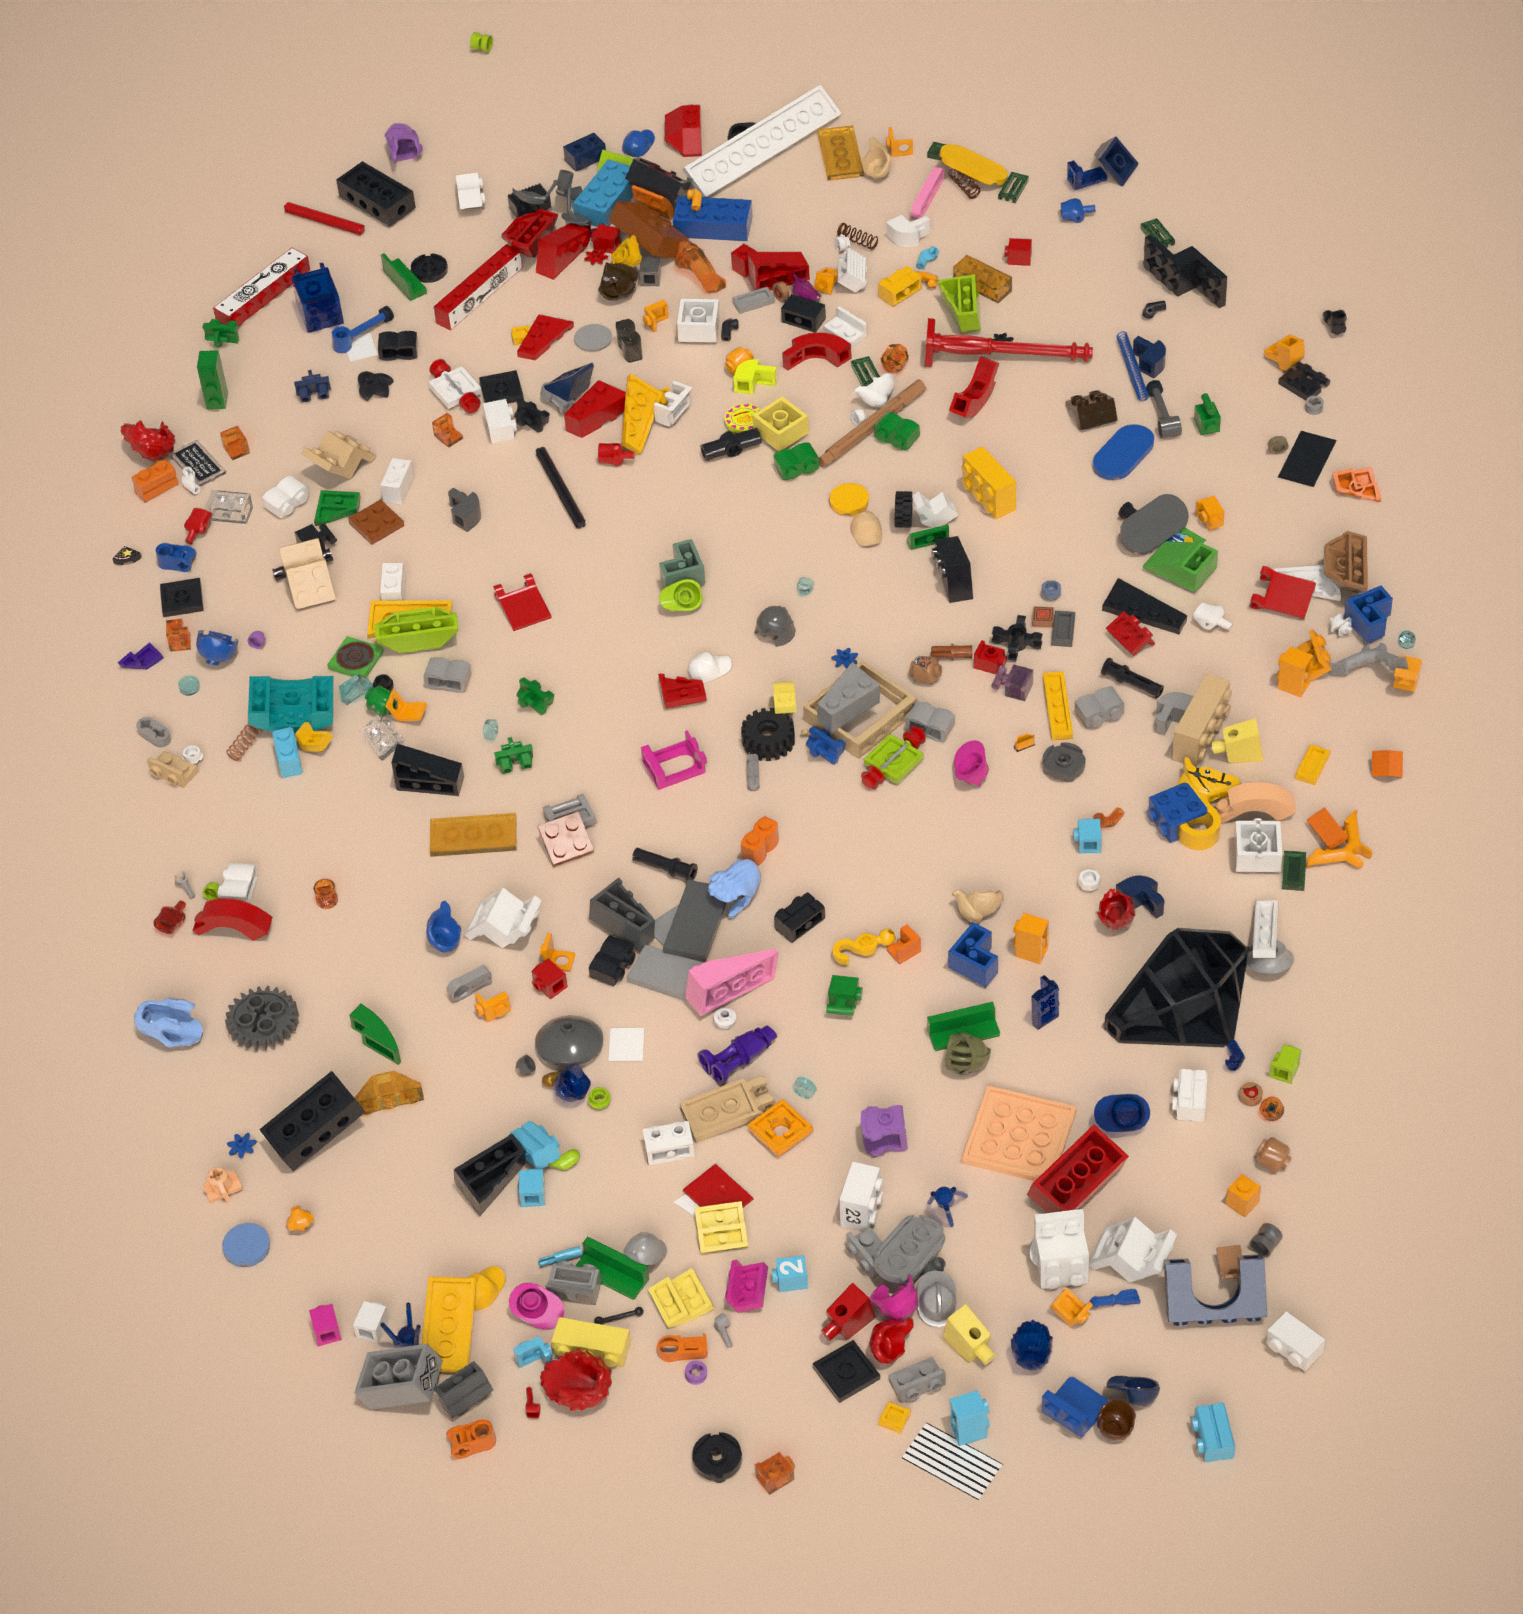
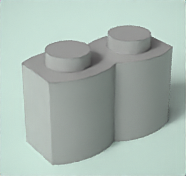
(447, 674)
(1099, 707)
(933, 721)

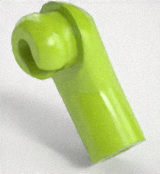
(566, 1160)

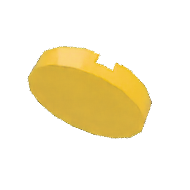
(849, 499)

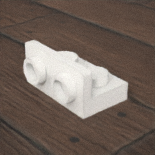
(847, 327)

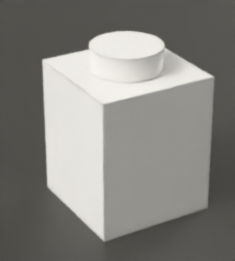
(368, 1321)

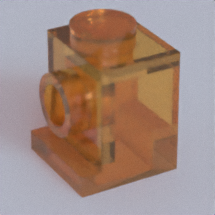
(178, 635)
(775, 1472)

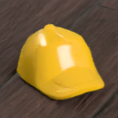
(489, 1284)

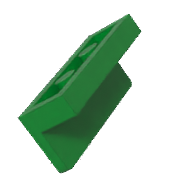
(403, 277)
(975, 1020)
(616, 1269)

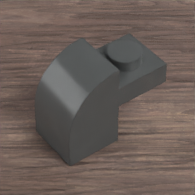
(465, 510)

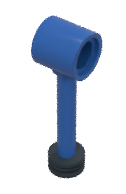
(343, 336)

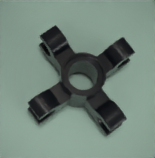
(1017, 637)

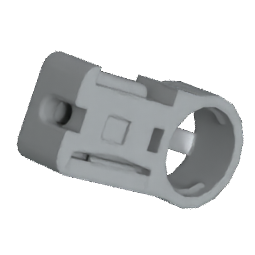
(561, 404)
(469, 982)

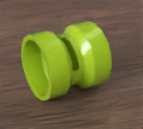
(481, 42)

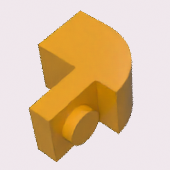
(1286, 352)
(1408, 678)

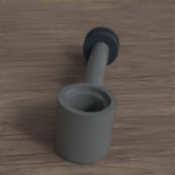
(1167, 425)

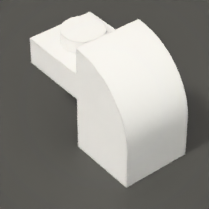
(907, 233)
(936, 511)

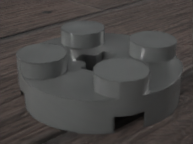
(1064, 771)

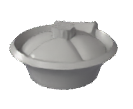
(1283, 960)

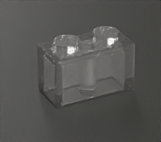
(229, 506)

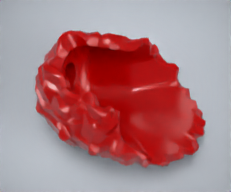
(149, 442)
(576, 1380)

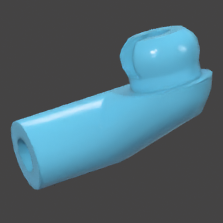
(926, 256)

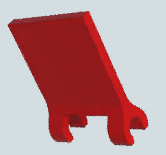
(1285, 593)
(523, 606)

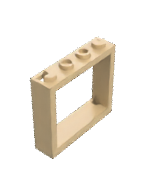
(881, 728)

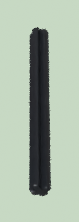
(560, 487)

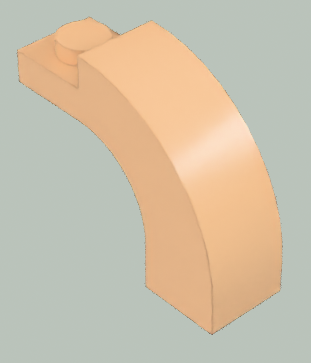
(1256, 797)

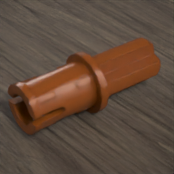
(952, 651)

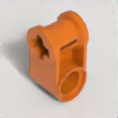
(470, 1438)

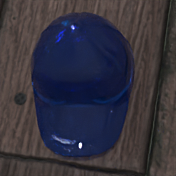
(571, 1083)

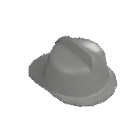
(936, 1298)

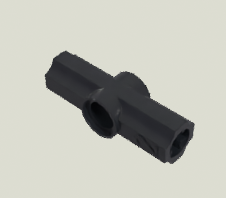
(730, 444)

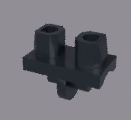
(529, 415)

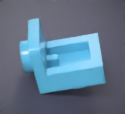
(531, 1351)

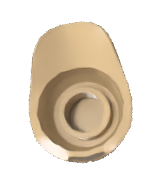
(866, 529)

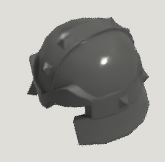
(776, 622)

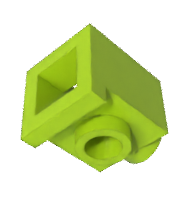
(1285, 1064)

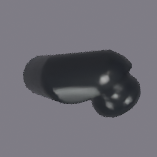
(727, 327)

